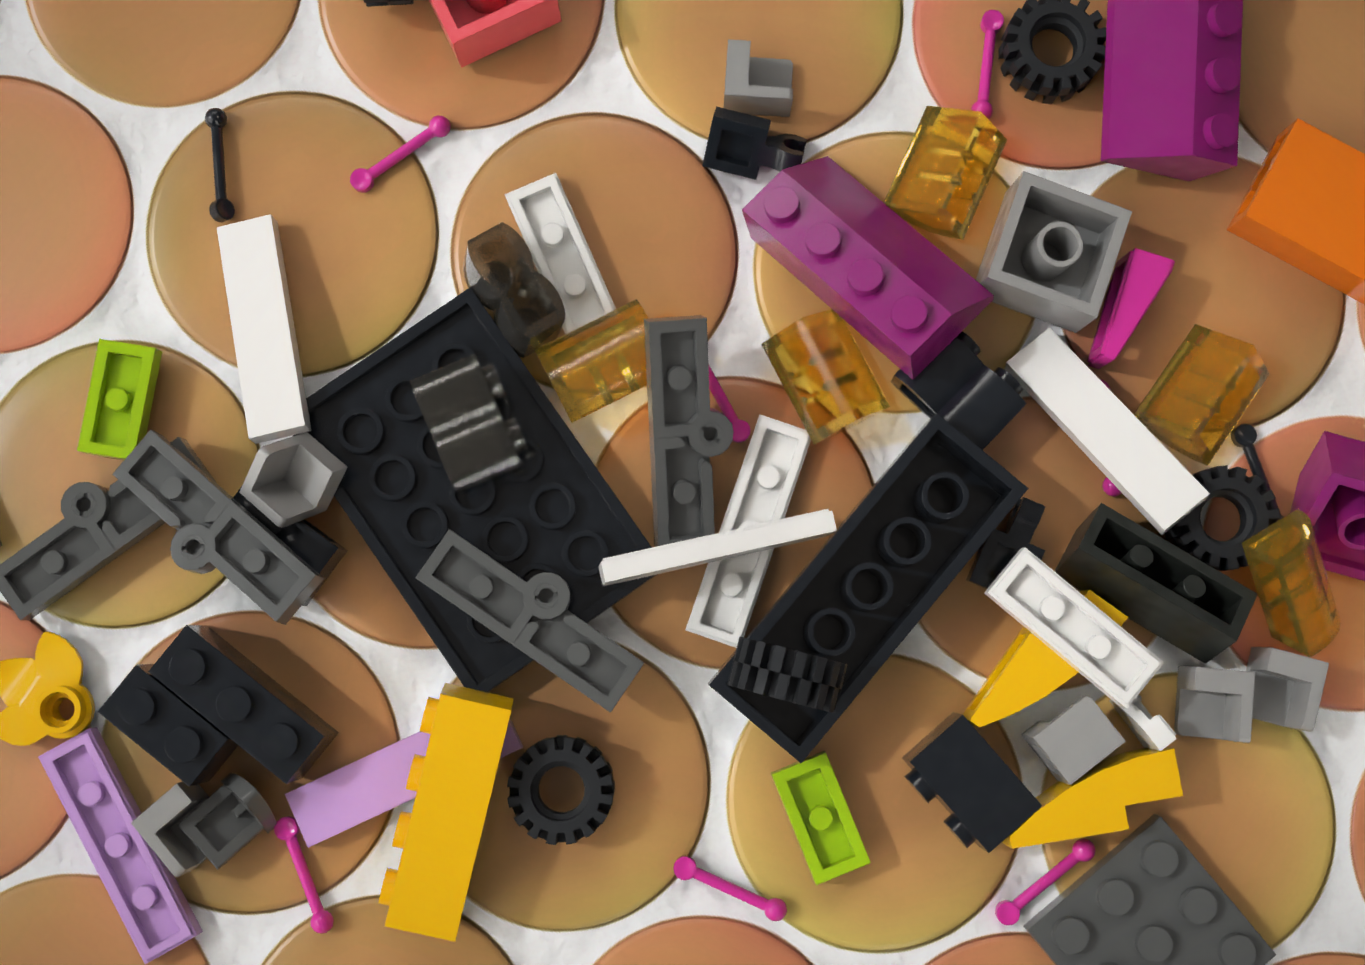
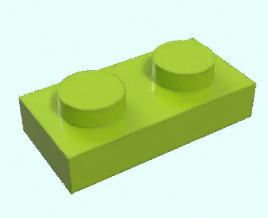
(119, 399)
(820, 818)

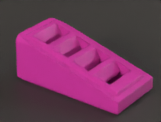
(1131, 291)

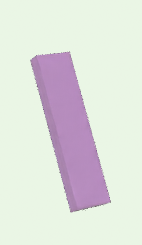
(364, 788)
(130, 870)

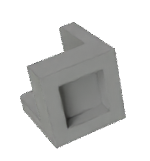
(756, 83)
(293, 479)
(1286, 687)
(1214, 703)
(1074, 740)
(160, 828)

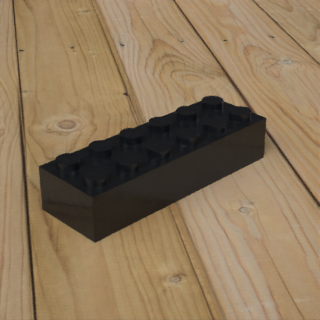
(879, 574)

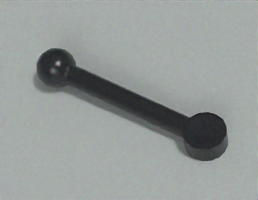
(221, 208)
(1244, 437)

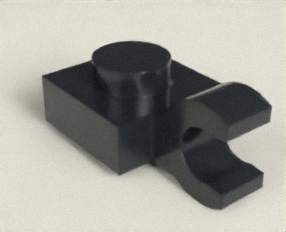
(742, 143)
(1002, 547)

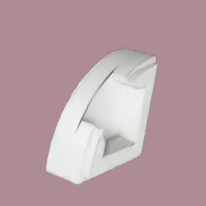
(1149, 730)

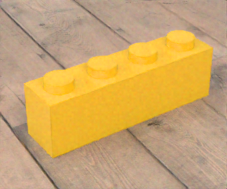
(447, 812)

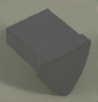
(228, 820)

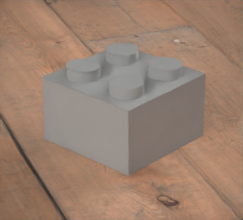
(1052, 252)

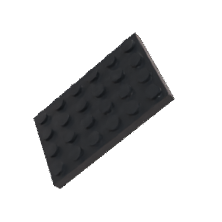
(532, 520)

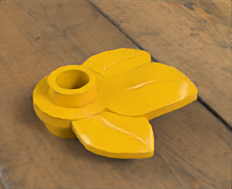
(37, 688)

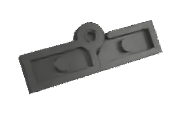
(681, 428)
(216, 529)
(92, 534)
(531, 618)

